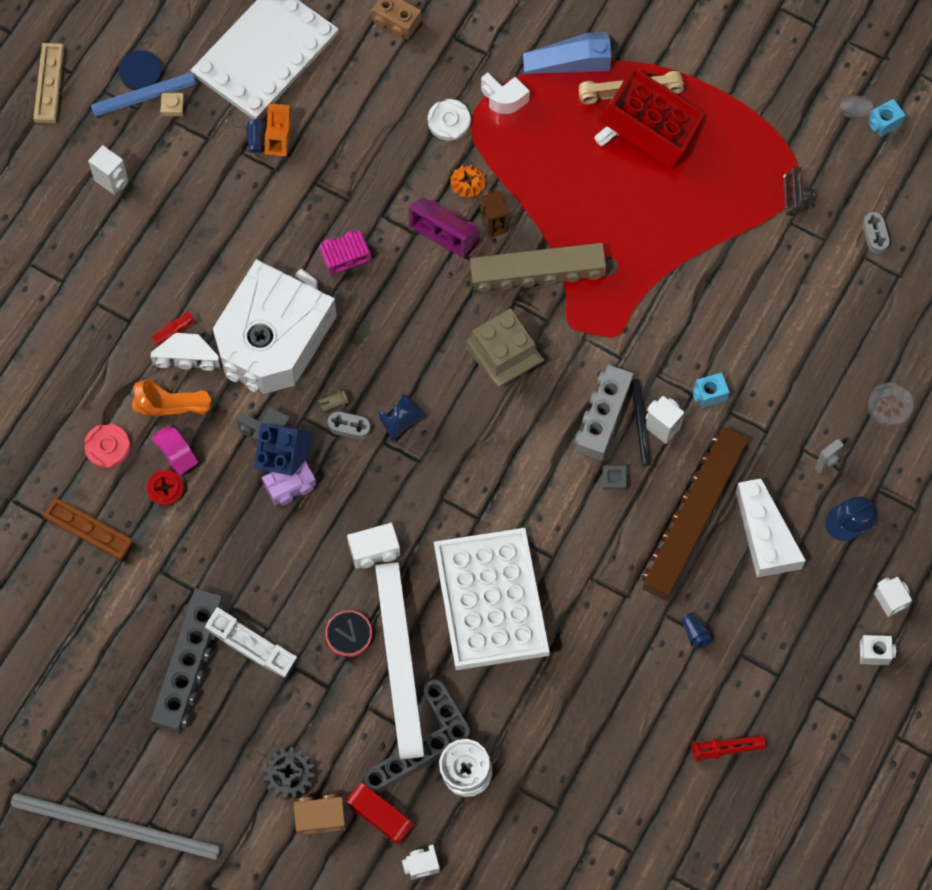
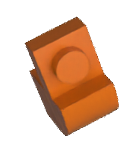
(278, 130)

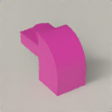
(174, 449)

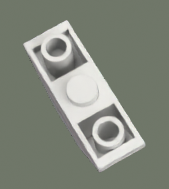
(185, 352)

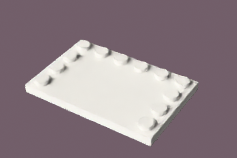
(264, 53)
(491, 599)

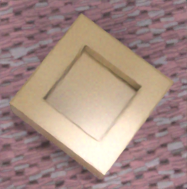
(172, 104)

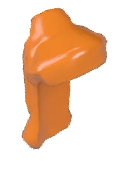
(155, 401)

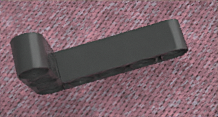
(431, 755)

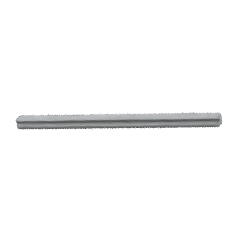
(115, 826)

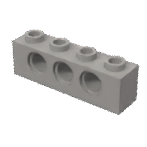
(596, 445)

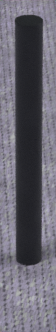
(640, 422)

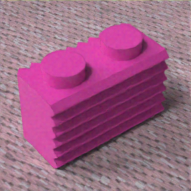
(345, 252)

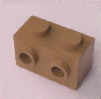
(397, 17)
(319, 815)

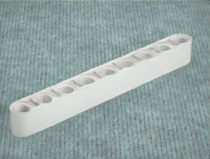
(399, 661)

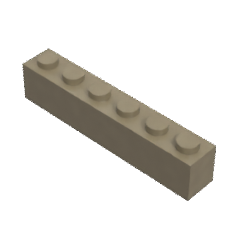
(537, 267)

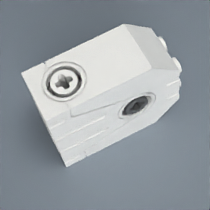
(271, 329)

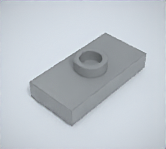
(829, 456)

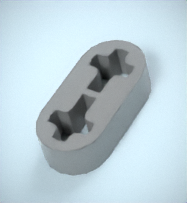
(871, 234)
(347, 430)

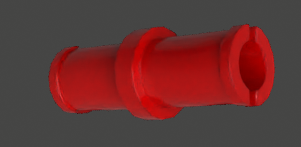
(176, 326)

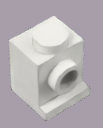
(421, 863)

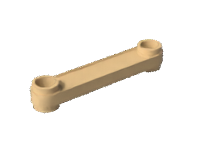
(592, 92)

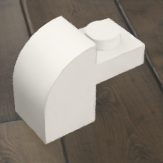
(506, 98)

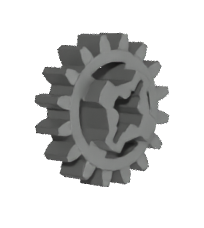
(298, 774)

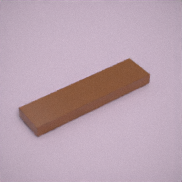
(88, 529)

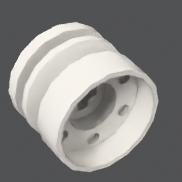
(465, 754)

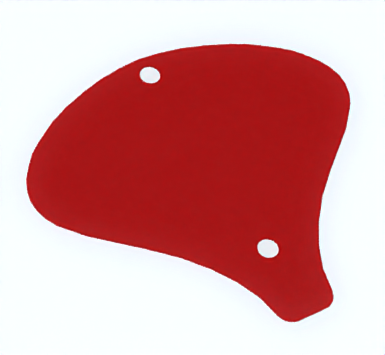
(622, 195)

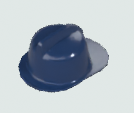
(851, 518)

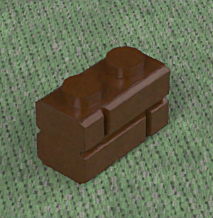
(494, 213)

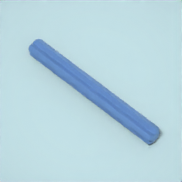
(142, 94)

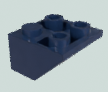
(282, 449)

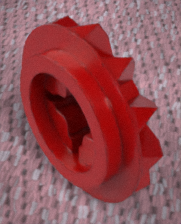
(156, 483)

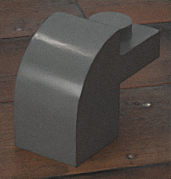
(252, 427)

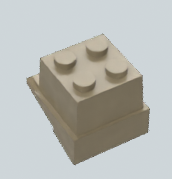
(503, 348)

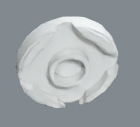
(449, 120)

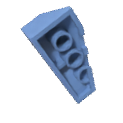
(577, 54)

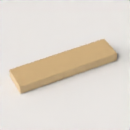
(49, 83)

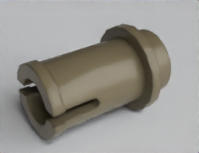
(333, 401)

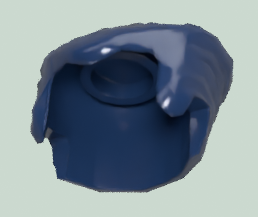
(401, 417)

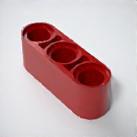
(379, 813)

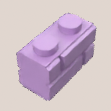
(284, 487)

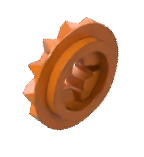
(463, 188)

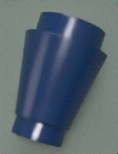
(255, 135)
(697, 633)

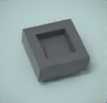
(614, 477)

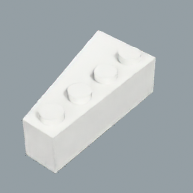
(767, 534)

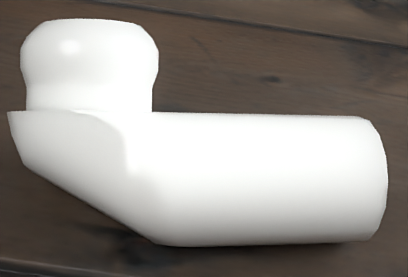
(306, 278)

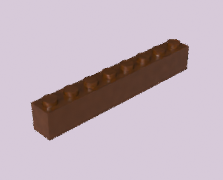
(695, 513)

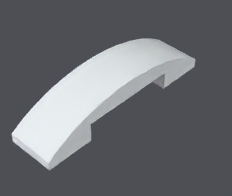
(249, 643)

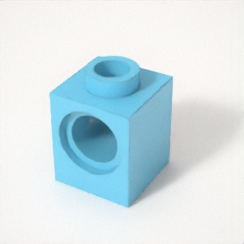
(890, 111)
(714, 382)

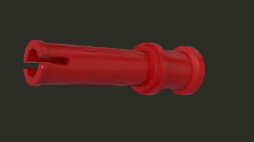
(715, 745)

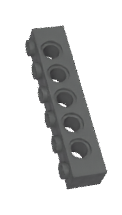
(163, 717)

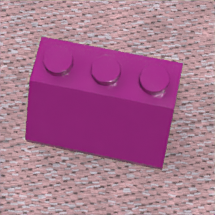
(443, 226)

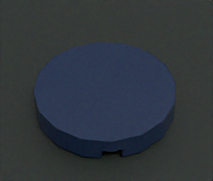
(139, 69)

